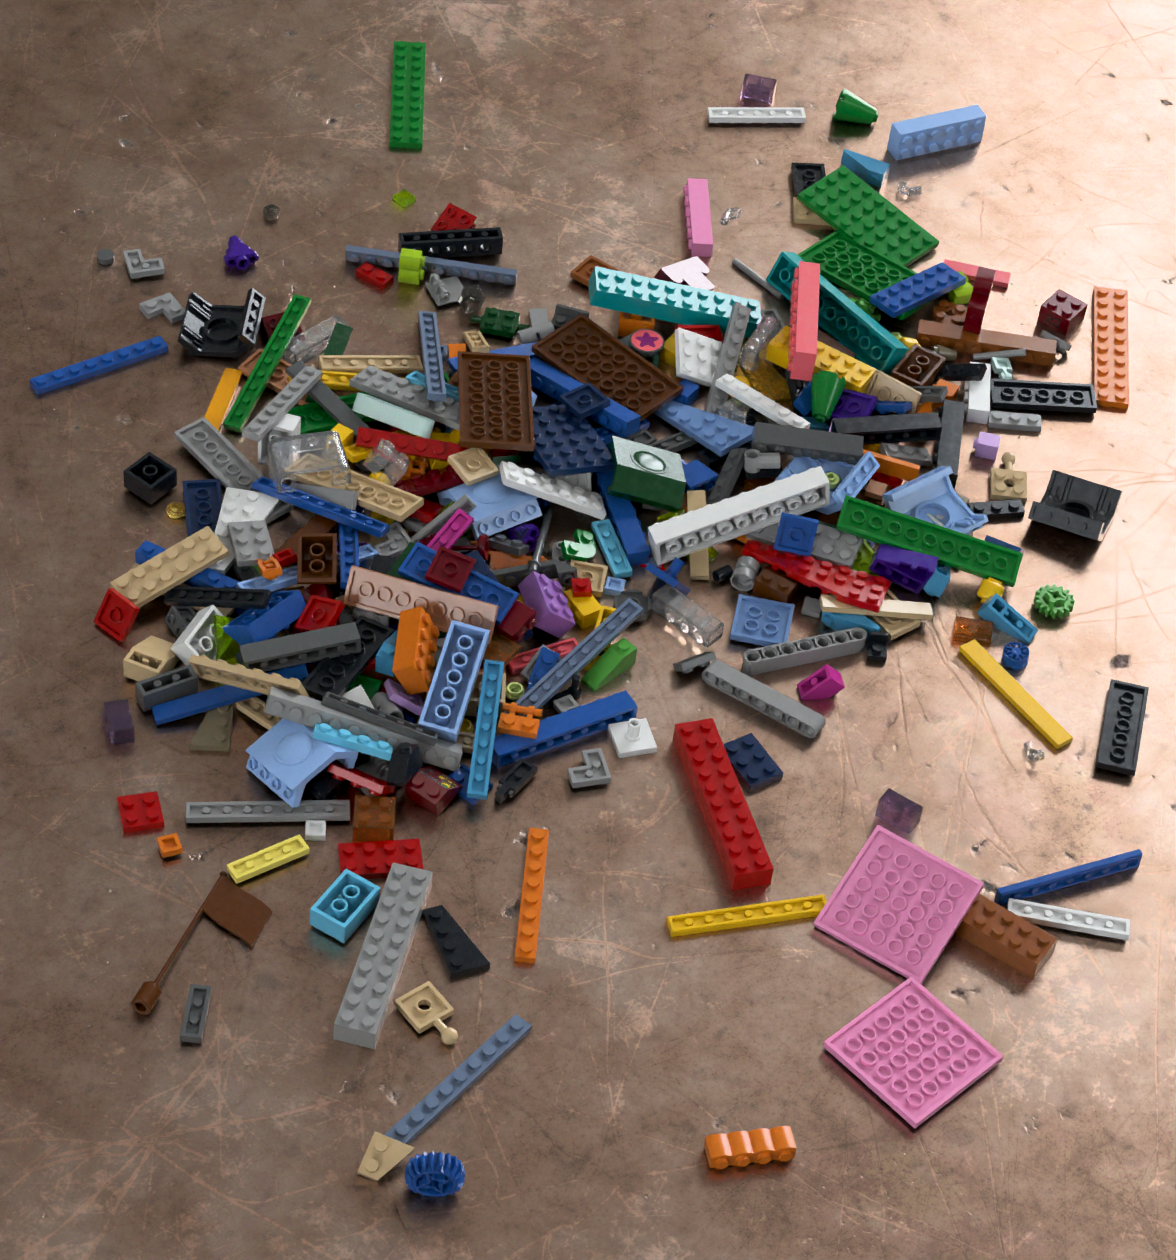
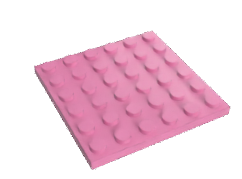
(899, 904)
(913, 1052)

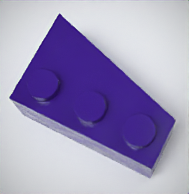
(903, 566)

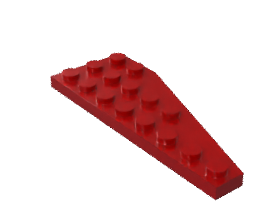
(849, 585)

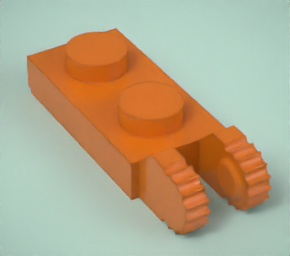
(269, 568)

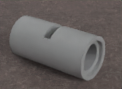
(535, 333)
(382, 703)

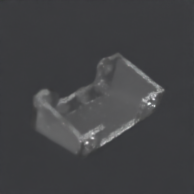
(305, 455)

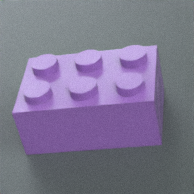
(549, 603)

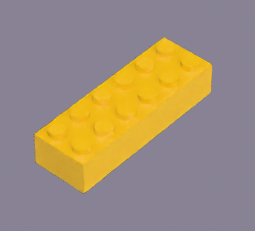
(828, 359)

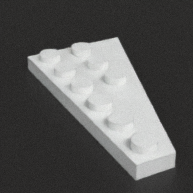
(240, 506)

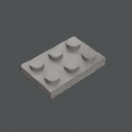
(250, 542)

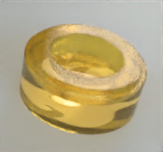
(176, 511)

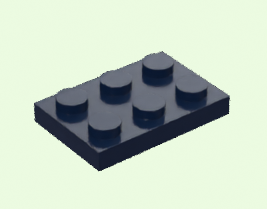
(752, 762)

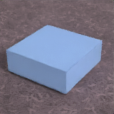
(614, 586)

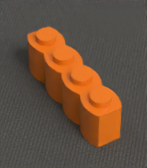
(751, 1146)

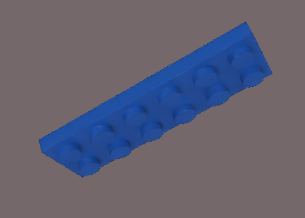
(917, 289)
(476, 587)

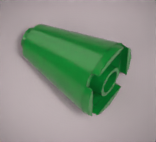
(854, 109)
(825, 393)

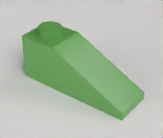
(611, 664)

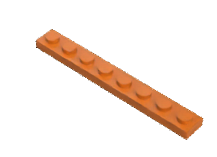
(531, 896)

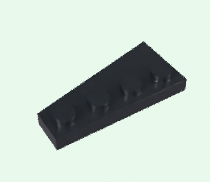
(454, 946)

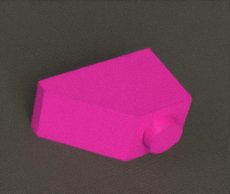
(821, 684)

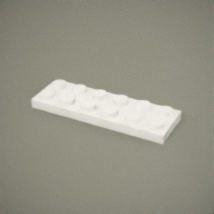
(552, 490)

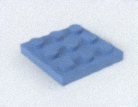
(761, 621)

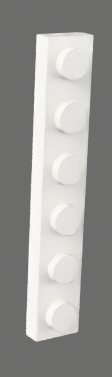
(756, 115)
(760, 402)
(1070, 919)

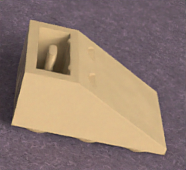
(149, 659)

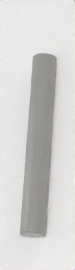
(1002, 354)

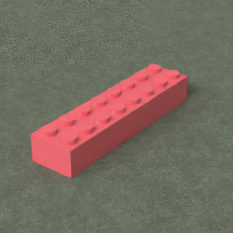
(804, 321)

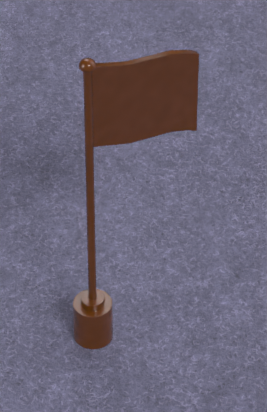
(227, 907)

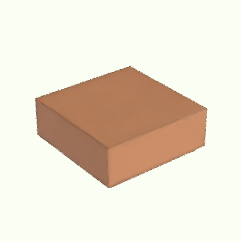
(875, 489)

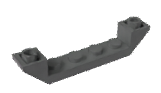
(551, 568)

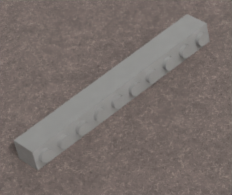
(311, 711)

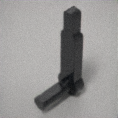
(574, 690)

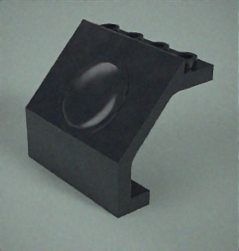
(221, 328)
(1077, 506)

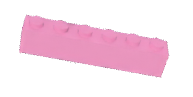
(698, 217)

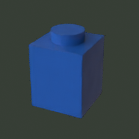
(689, 394)

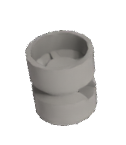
(745, 573)

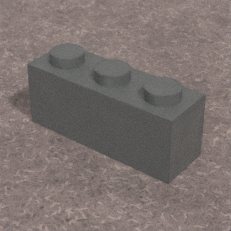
(166, 687)

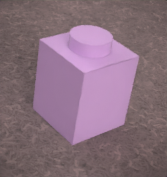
(986, 445)

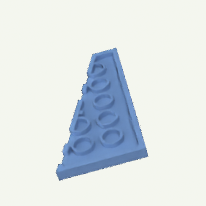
(708, 429)

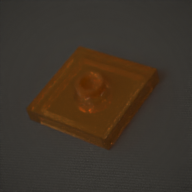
(501, 649)

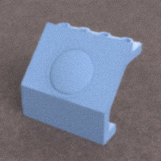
(851, 476)
(934, 495)
(497, 505)
(290, 758)

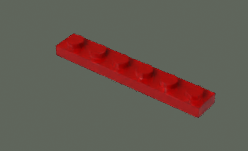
(408, 444)

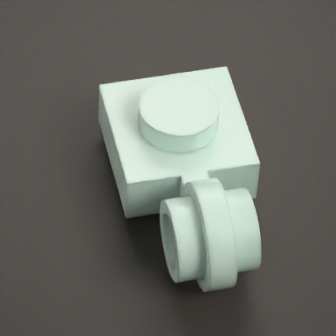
(1002, 367)

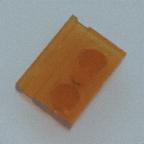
(969, 629)

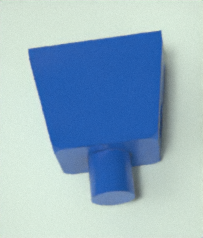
(698, 476)

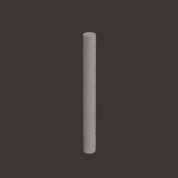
(757, 278)

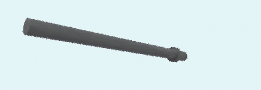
(534, 564)

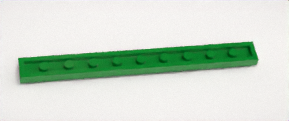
(267, 363)

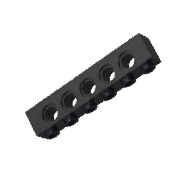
(454, 242)

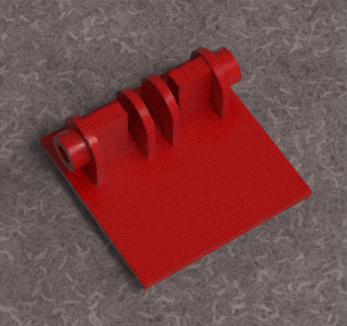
(454, 219)

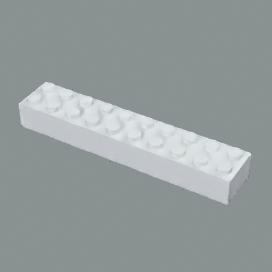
(738, 515)

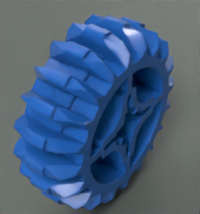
(435, 1174)

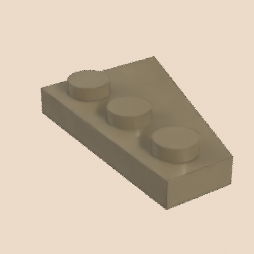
(215, 730)

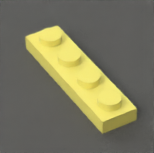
(268, 859)

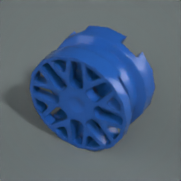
(1015, 657)

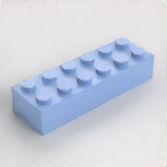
(936, 132)
(454, 680)

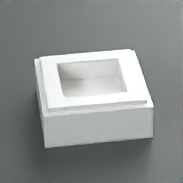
(315, 830)

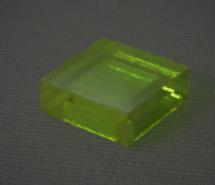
(404, 198)

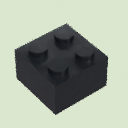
(150, 478)

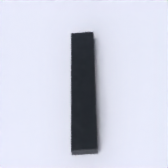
(218, 597)

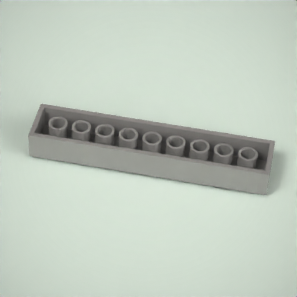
(383, 956)

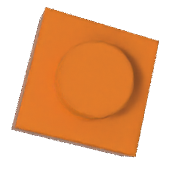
(169, 845)

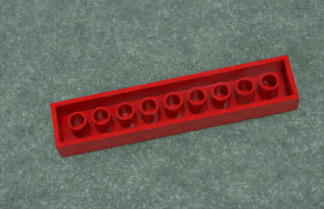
(722, 804)

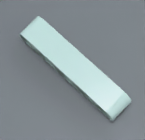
(393, 415)

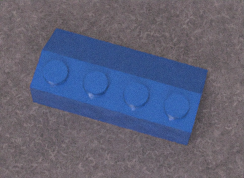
(263, 624)

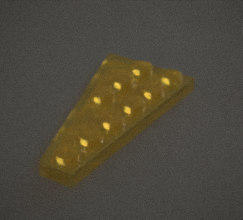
(767, 380)

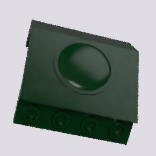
(646, 474)

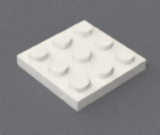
(696, 356)

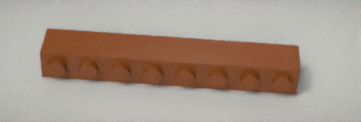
(1038, 350)

